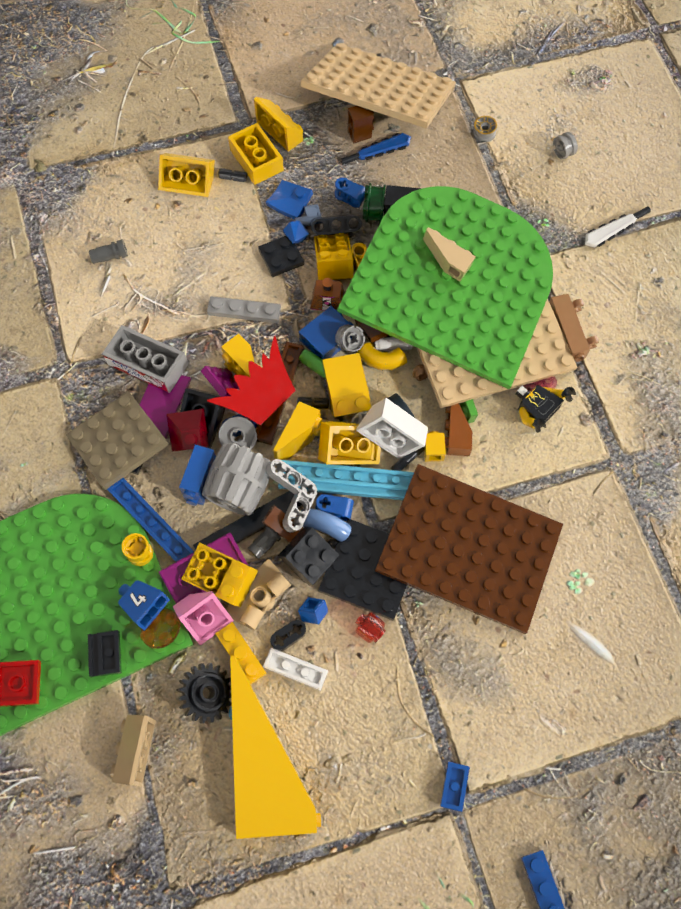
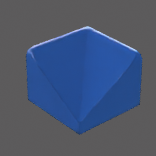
(295, 232)
(313, 610)

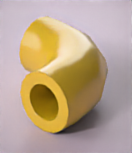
(382, 360)

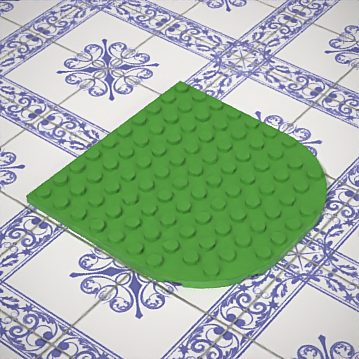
(472, 322)
(59, 596)

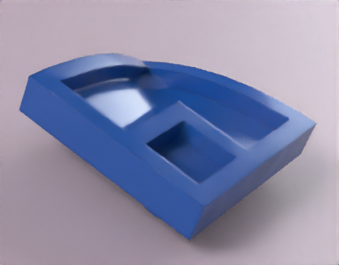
(289, 199)

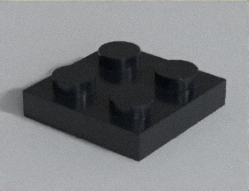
(280, 256)

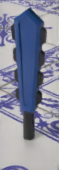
(387, 145)

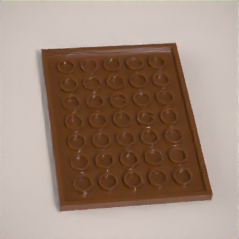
(470, 548)

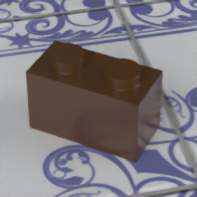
(360, 123)

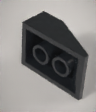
(197, 399)

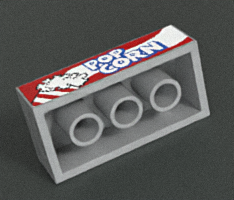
(145, 358)

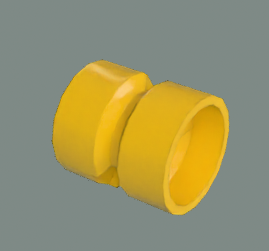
(135, 545)

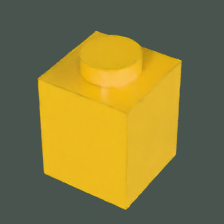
(434, 447)

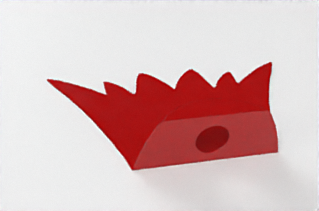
(262, 391)

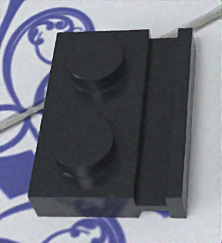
(104, 653)

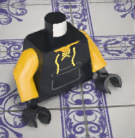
(541, 404)

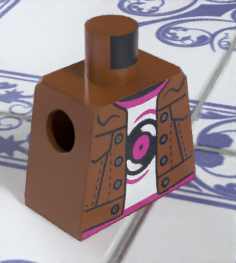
(327, 294)

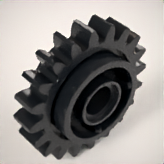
(193, 697)

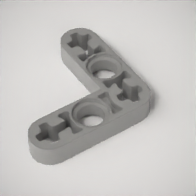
(299, 493)

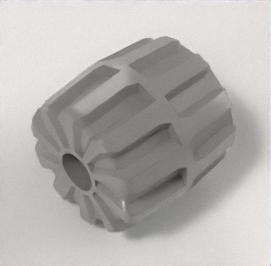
(236, 479)

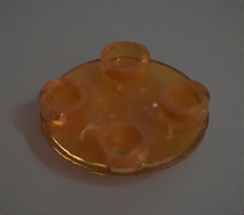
(162, 630)

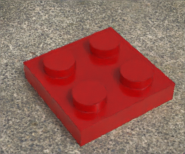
(19, 683)

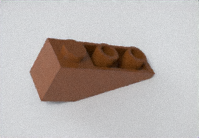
(459, 432)

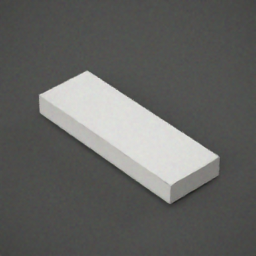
(295, 669)

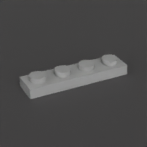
(244, 309)

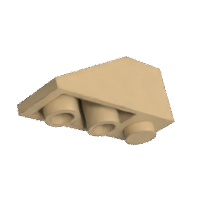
(450, 256)

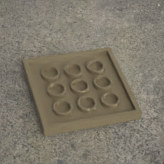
(117, 440)

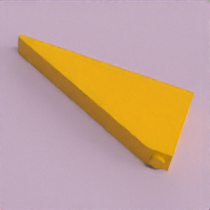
(266, 784)

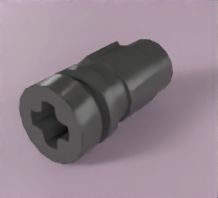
(108, 252)
(263, 542)

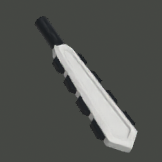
(605, 232)

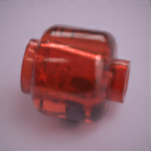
(370, 627)

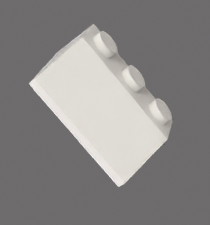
(393, 429)

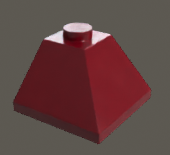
(187, 430)

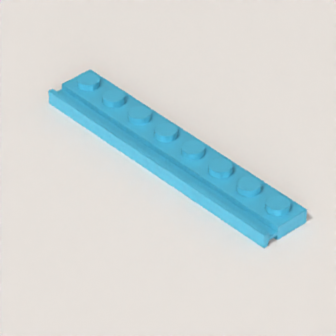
(353, 480)

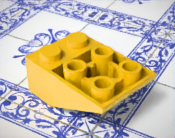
(333, 256)
(237, 355)
(220, 574)

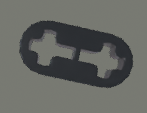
(285, 631)

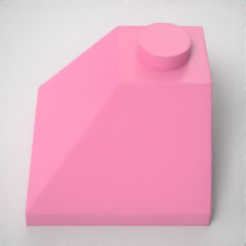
(202, 615)

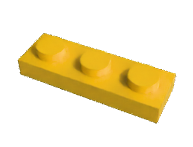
(237, 647)

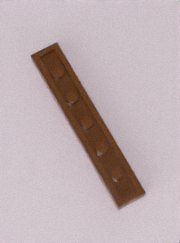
(290, 357)

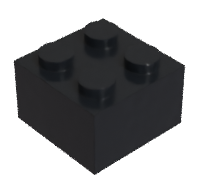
(308, 555)

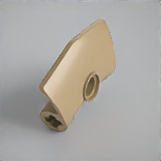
(268, 584)

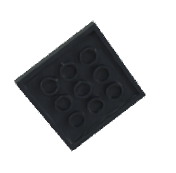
(354, 576)

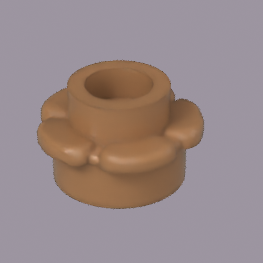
(419, 372)

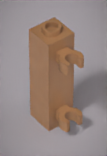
(570, 326)

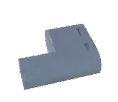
(311, 212)

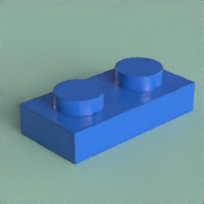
(454, 786)

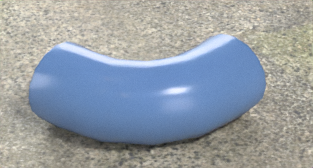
(328, 524)

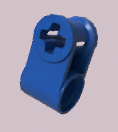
(350, 193)
(337, 506)

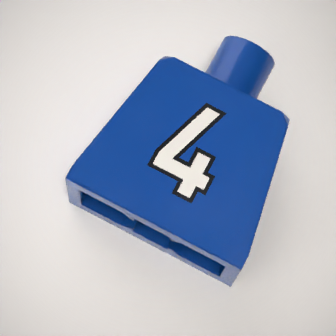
(142, 602)

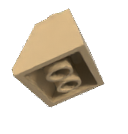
(133, 750)

